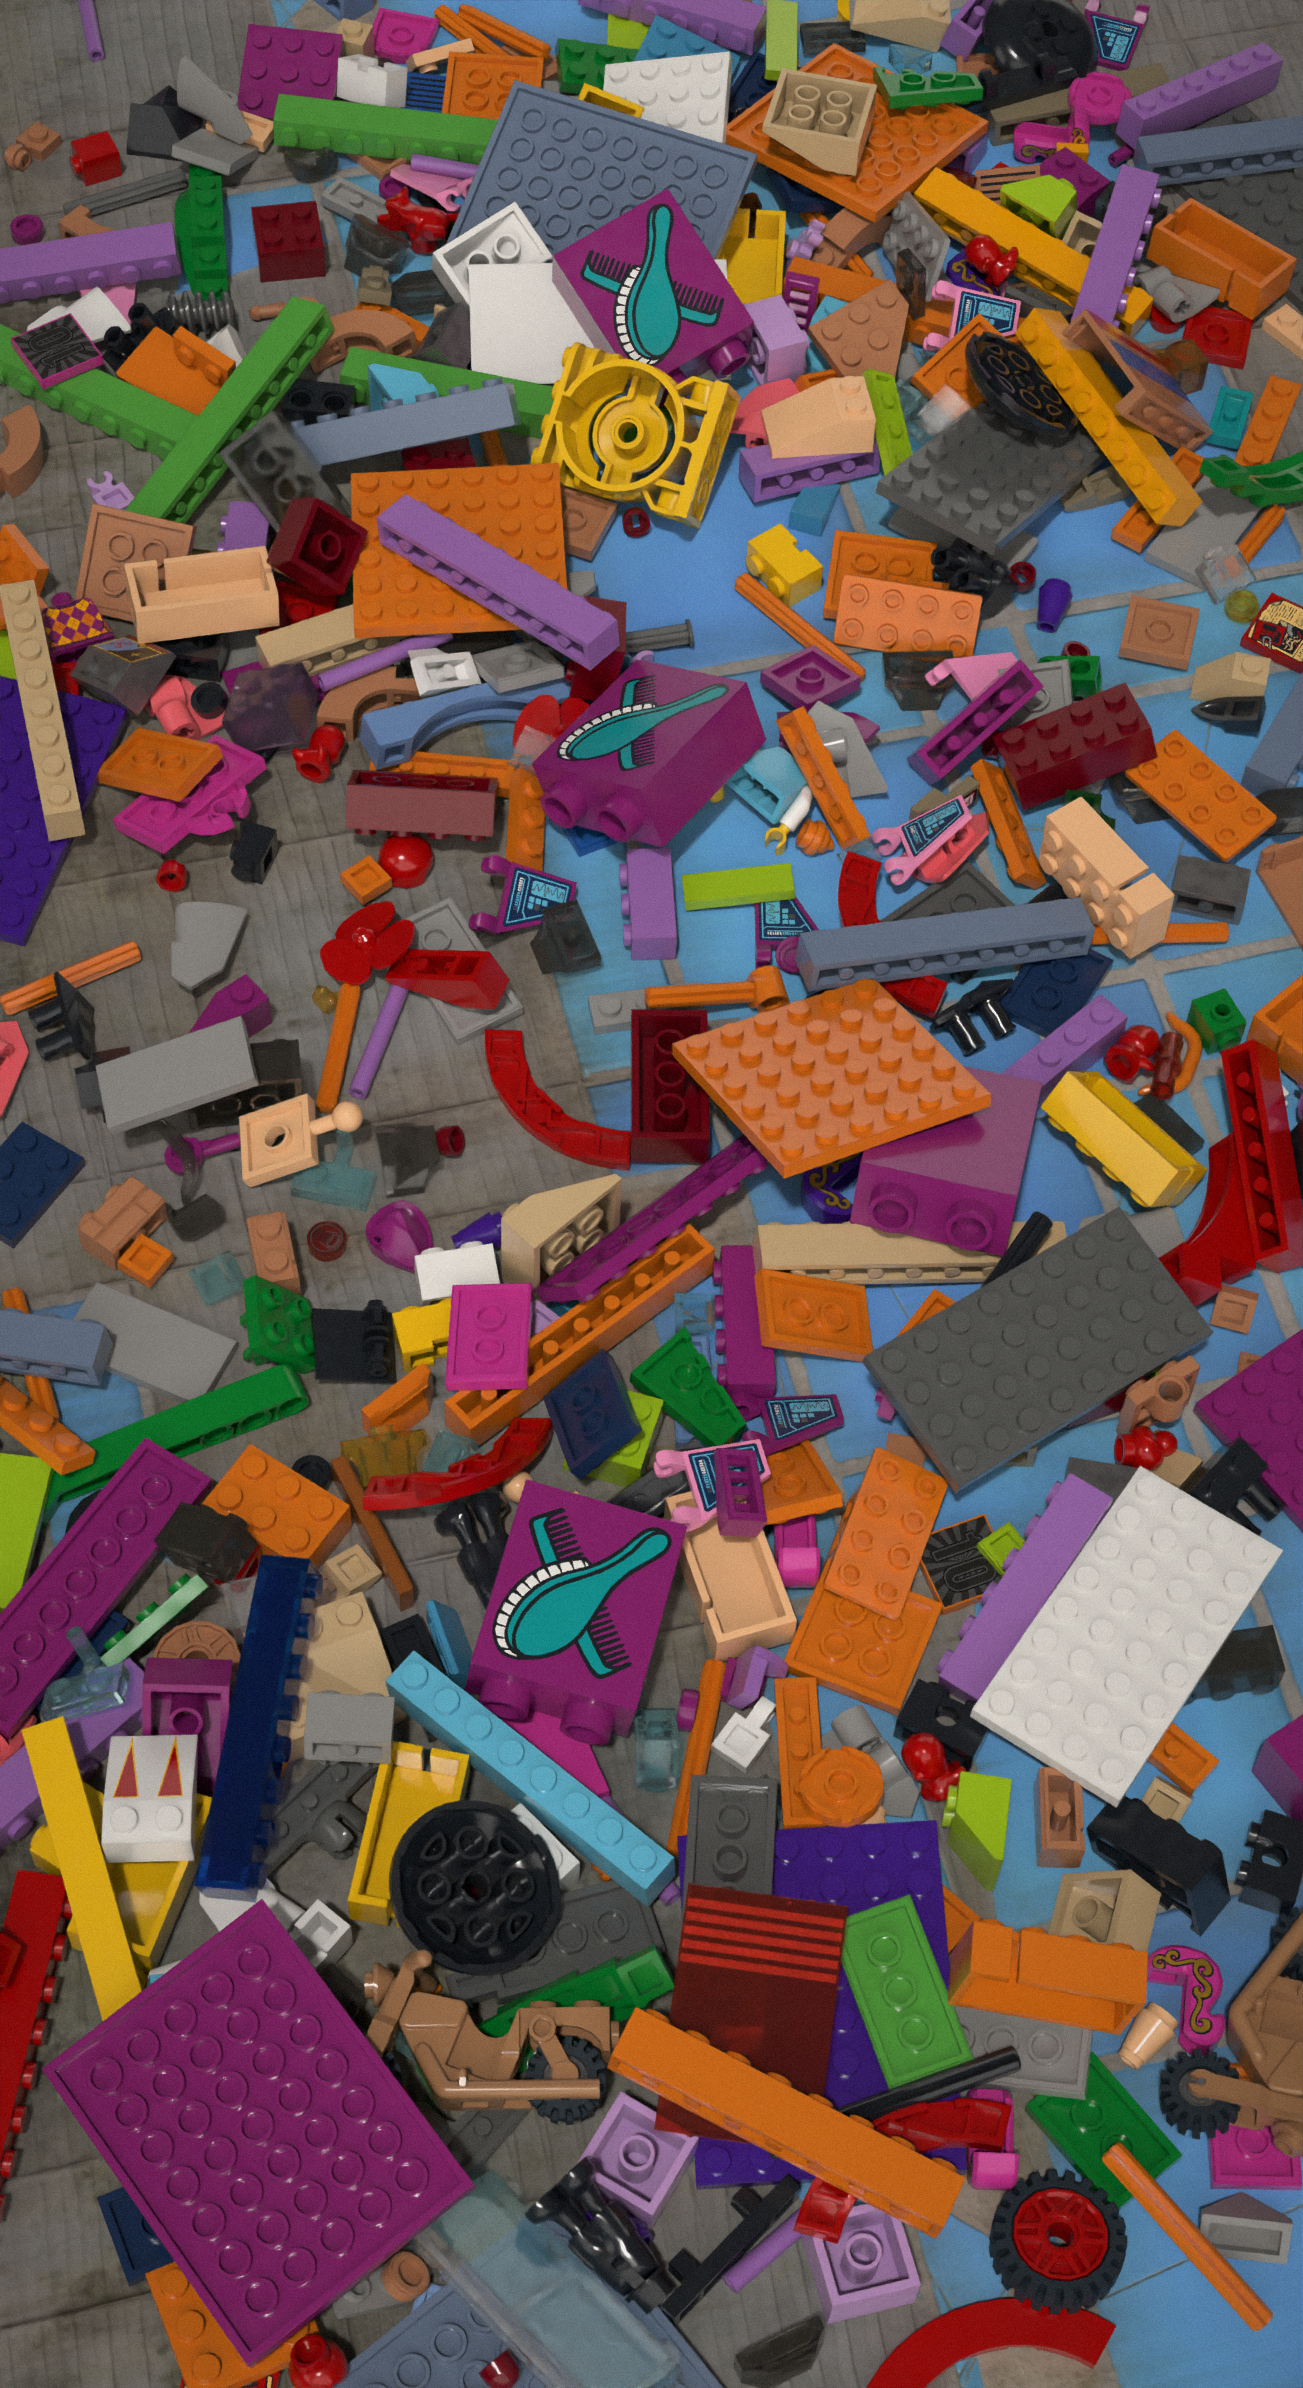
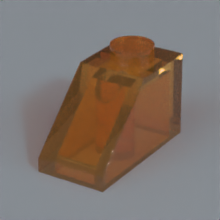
(1184, 363)

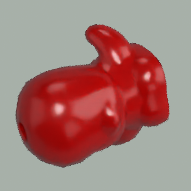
(989, 259)
(321, 753)
(1132, 1052)
(928, 1765)

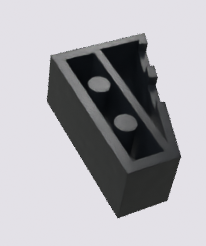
(1162, 1853)

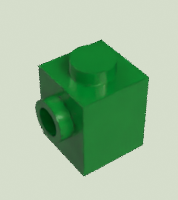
(1217, 1021)

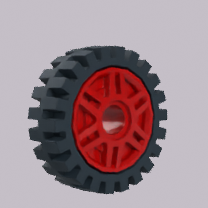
(1049, 2273)

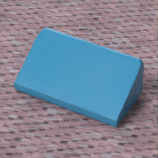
(449, 1641)

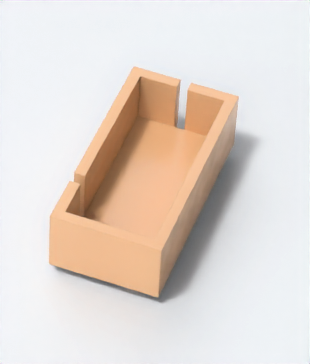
(202, 595)
(1094, 865)
(733, 1587)

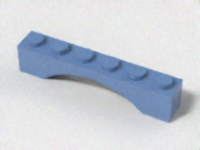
(399, 731)

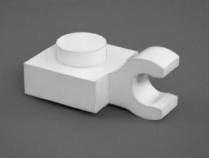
(743, 1738)

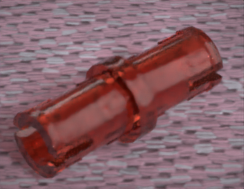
(1167, 1065)

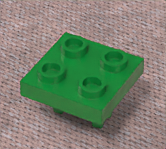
(277, 1325)

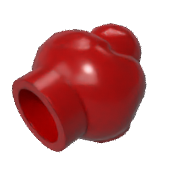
(1144, 1447)
(317, 2363)

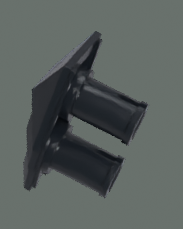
(143, 321)
(984, 1000)
(78, 1026)

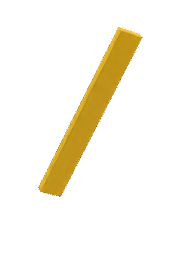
(82, 1865)

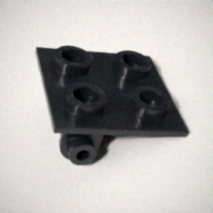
(354, 1344)

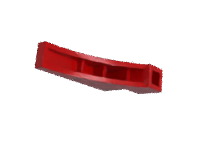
(1221, 1241)

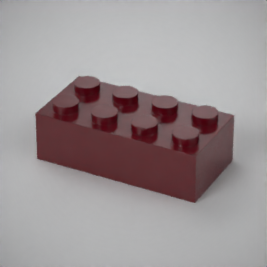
(1074, 746)
(421, 804)
(665, 1101)

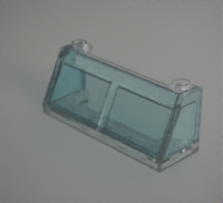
(541, 2295)

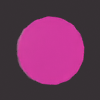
(1100, 96)

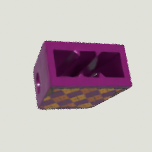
(73, 627)

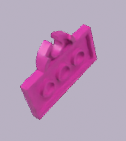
(204, 810)

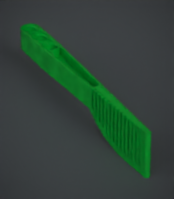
(187, 1428)

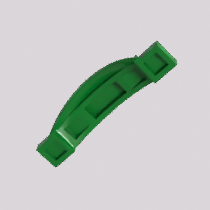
(202, 233)
(1263, 484)
(613, 1983)

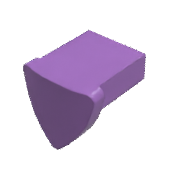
(749, 1674)

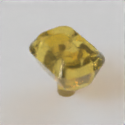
(325, 999)

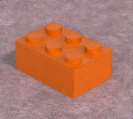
(282, 1508)

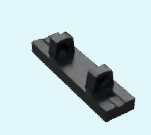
(1022, 83)
(758, 2219)

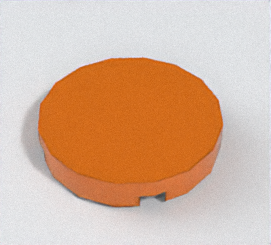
(841, 1786)

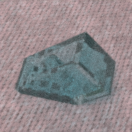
(656, 1749)

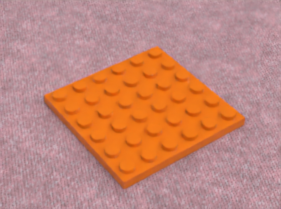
(897, 153)
(503, 505)
(830, 1076)

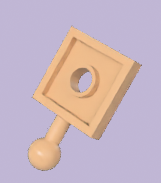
(299, 1148)

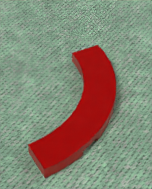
(858, 908)
(544, 1117)
(510, 1454)
(927, 2127)
(991, 2328)

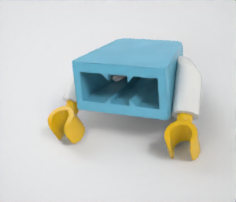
(775, 789)

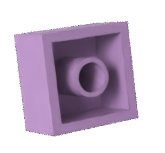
(776, 342)
(636, 2161)
(866, 2269)

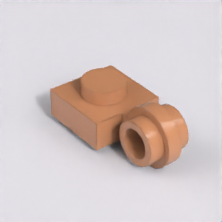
(35, 142)

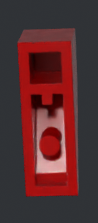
(452, 976)

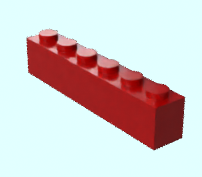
(1265, 1155)

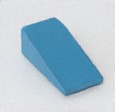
(813, 508)

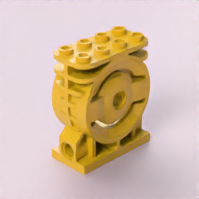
(596, 377)

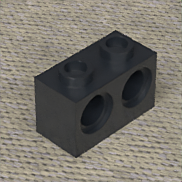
(312, 399)
(198, 656)

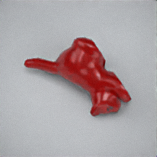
(422, 223)

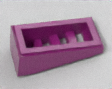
(803, 282)
(738, 1518)

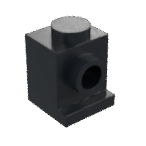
(253, 852)

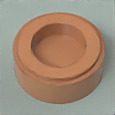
(405, 2277)

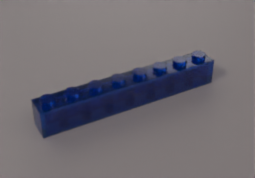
(258, 1729)

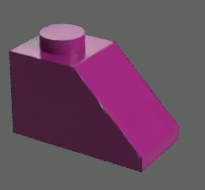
(235, 1000)

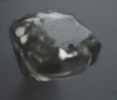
(313, 165)
(196, 1218)

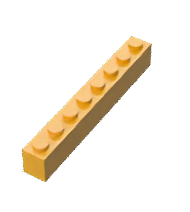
(1042, 260)
(1093, 400)

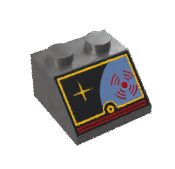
(123, 671)

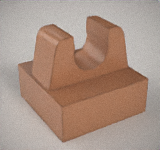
(1234, 1308)

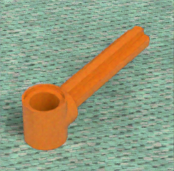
(761, 990)

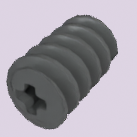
(201, 311)

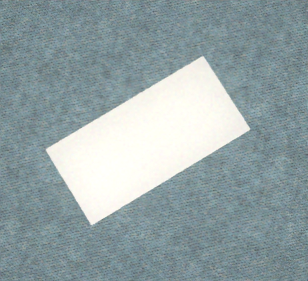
(524, 322)

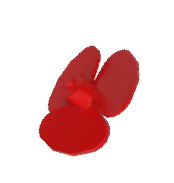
(548, 717)
(363, 946)

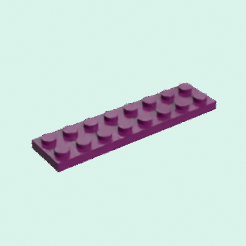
(657, 1220)
(89, 1574)

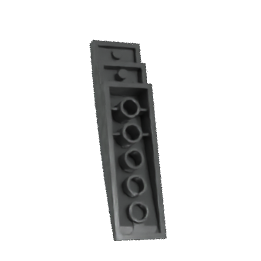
(731, 1834)

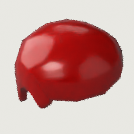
(406, 860)

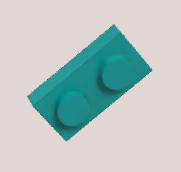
(1229, 417)

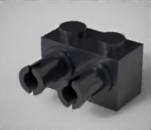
(974, 572)
(1230, 1474)

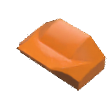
(402, 1403)

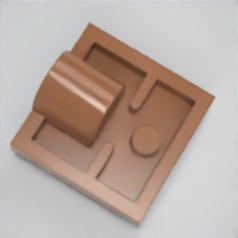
(1160, 1397)

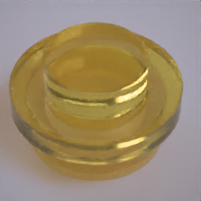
(1242, 606)

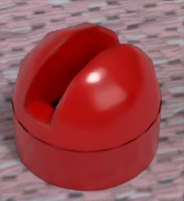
(178, 879)

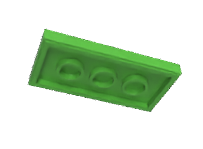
(901, 1993)

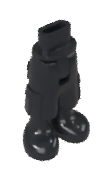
(476, 1559)
(606, 2242)

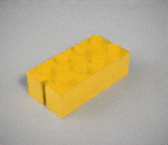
(756, 262)
(1122, 1139)
(398, 1800)
(152, 1897)

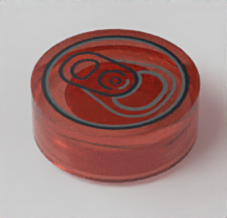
(326, 1241)

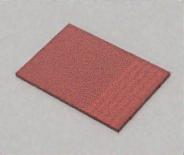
(758, 1983)

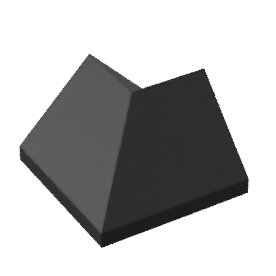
(159, 125)

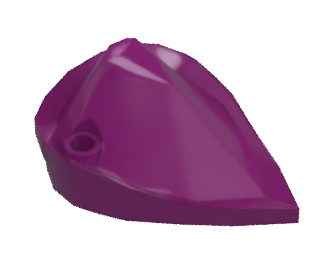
(401, 1233)

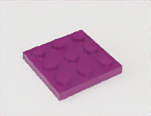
(288, 64)

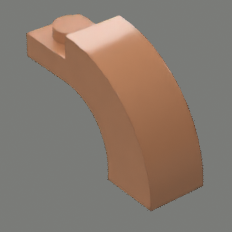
(847, 235)
(368, 331)
(24, 451)
(377, 690)

